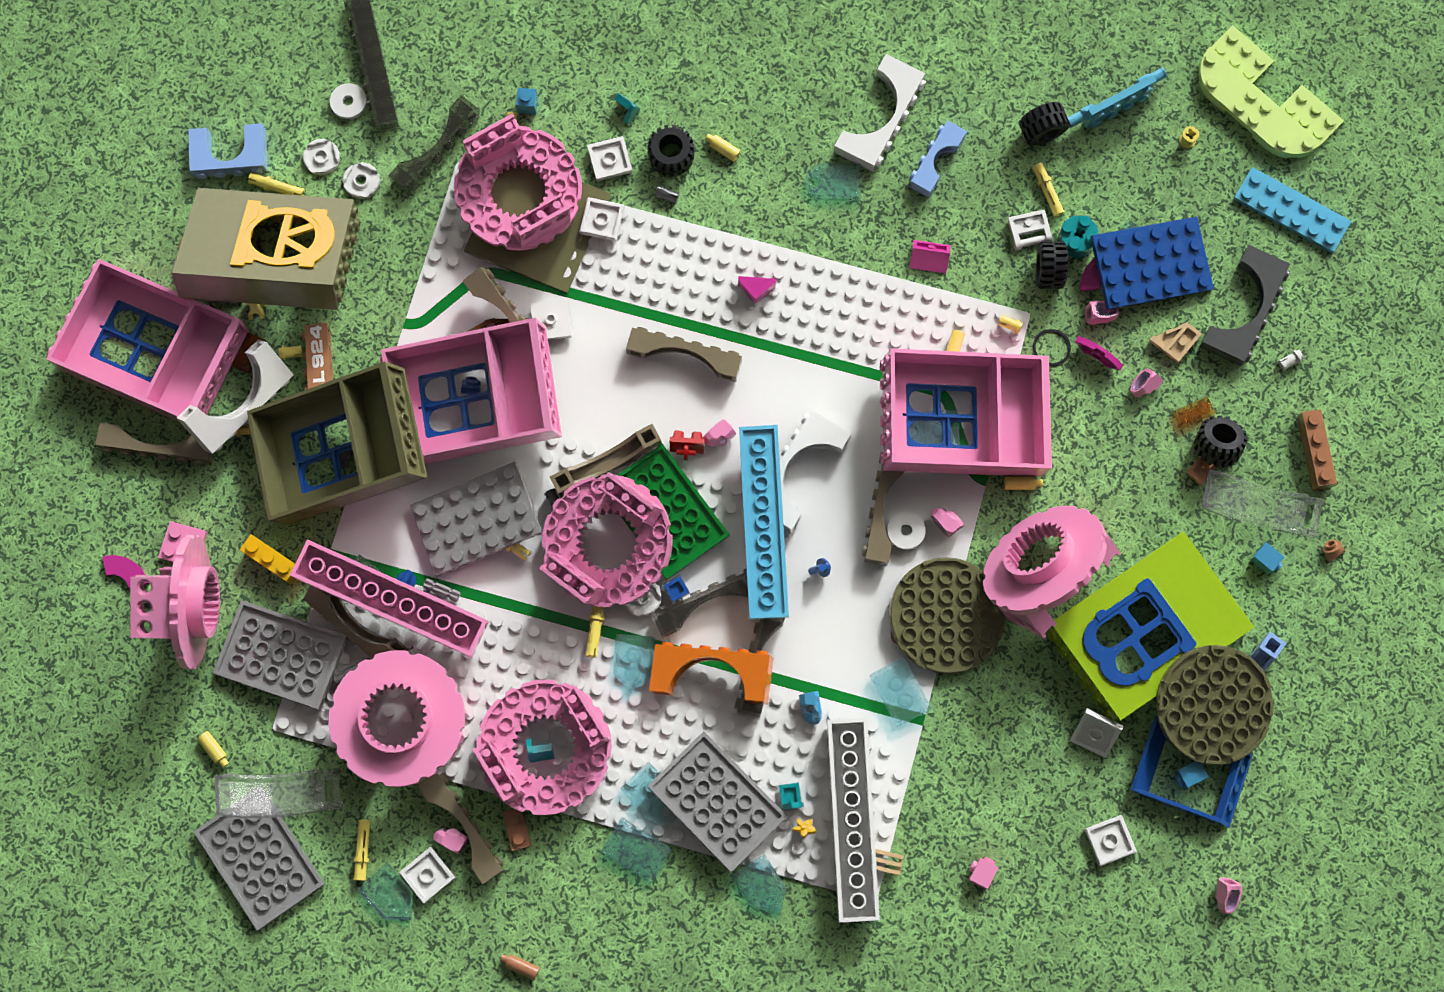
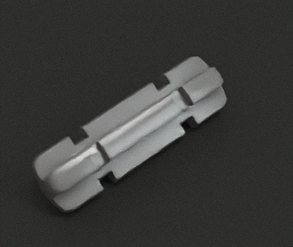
(441, 590)

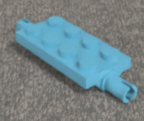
(1109, 108)

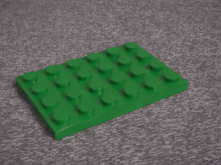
(692, 521)

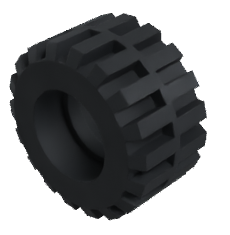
(1044, 123)
(666, 136)
(1051, 264)
(1220, 441)

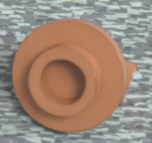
(1332, 549)

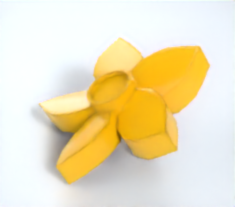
(804, 828)

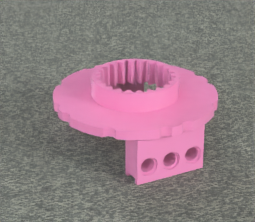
(512, 145)
(565, 529)
(1028, 594)
(181, 602)
(501, 730)
(440, 733)

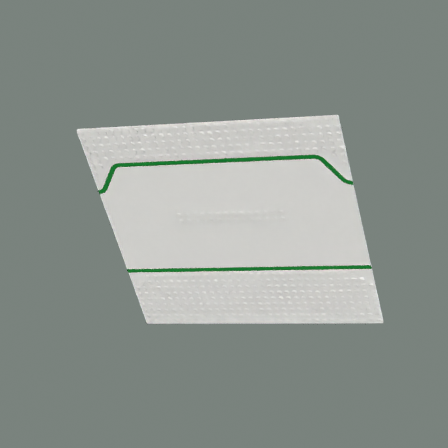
(801, 351)

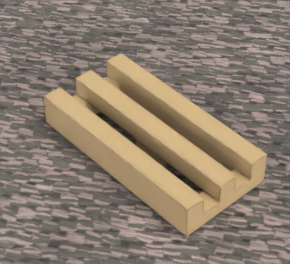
(898, 864)

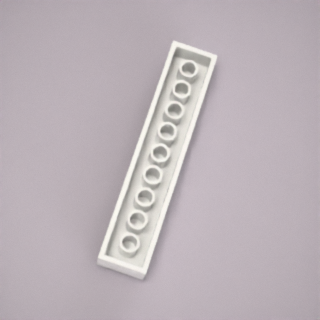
(852, 820)

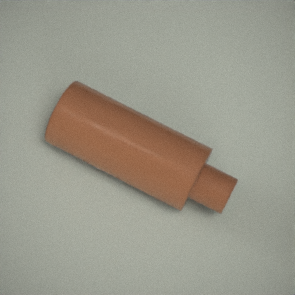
(520, 966)

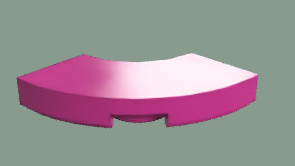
(1090, 277)
(1099, 353)
(122, 567)

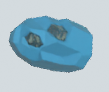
(811, 707)

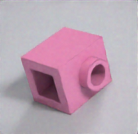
(982, 872)

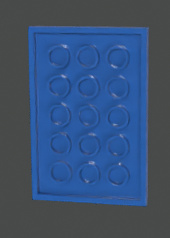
(1151, 263)

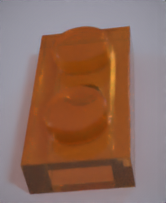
(1193, 412)

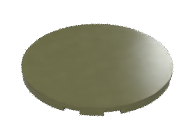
(945, 616)
(1214, 704)

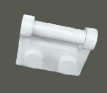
(1027, 224)

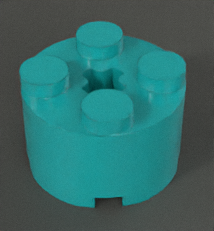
(1082, 227)

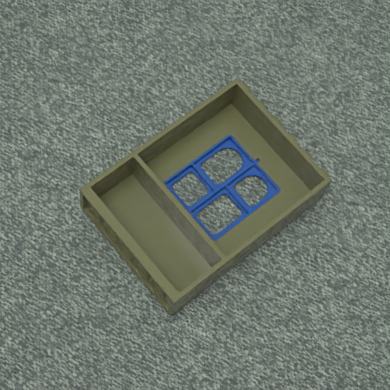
(381, 436)

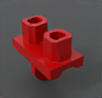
(687, 446)

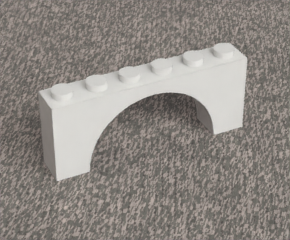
(869, 148)
(268, 378)
(814, 433)

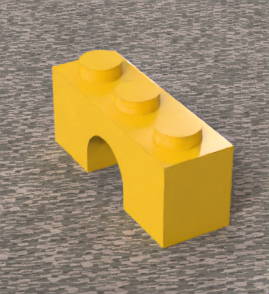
(268, 558)

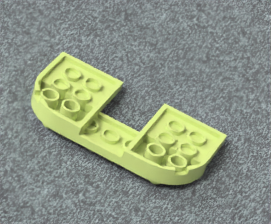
(1285, 131)

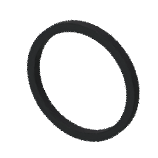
(1062, 334)

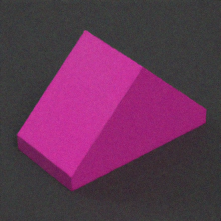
(756, 287)

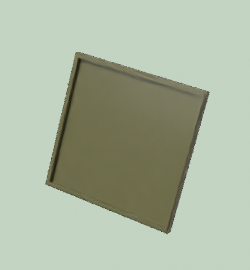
(522, 191)

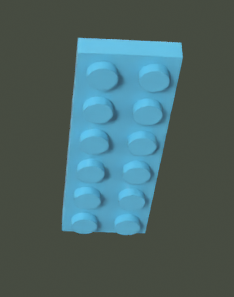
(1292, 210)

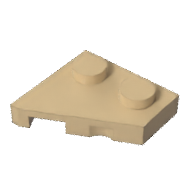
(1176, 341)

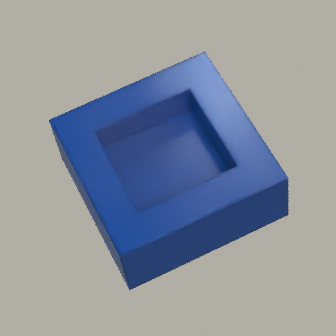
(676, 589)

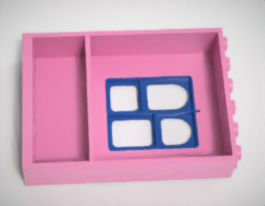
(189, 367)
(517, 387)
(1006, 418)

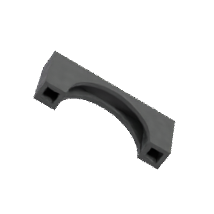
(1268, 275)

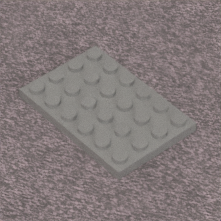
(476, 519)
(280, 655)
(717, 801)
(260, 864)

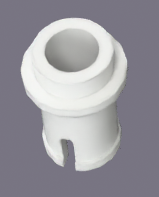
(1290, 360)

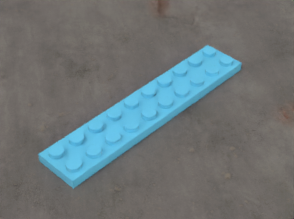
(763, 522)

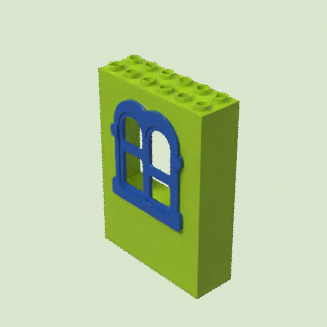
(1187, 601)

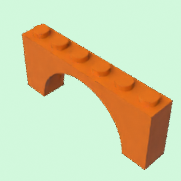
(673, 661)

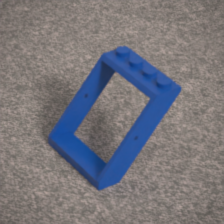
(1147, 768)

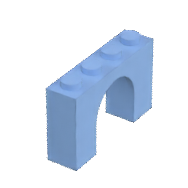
(251, 159)

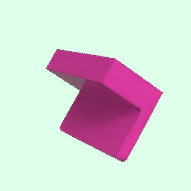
(930, 256)

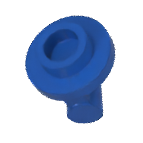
(470, 385)
(822, 567)
(407, 577)

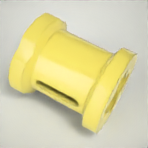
(1191, 137)

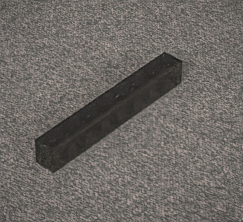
(373, 65)

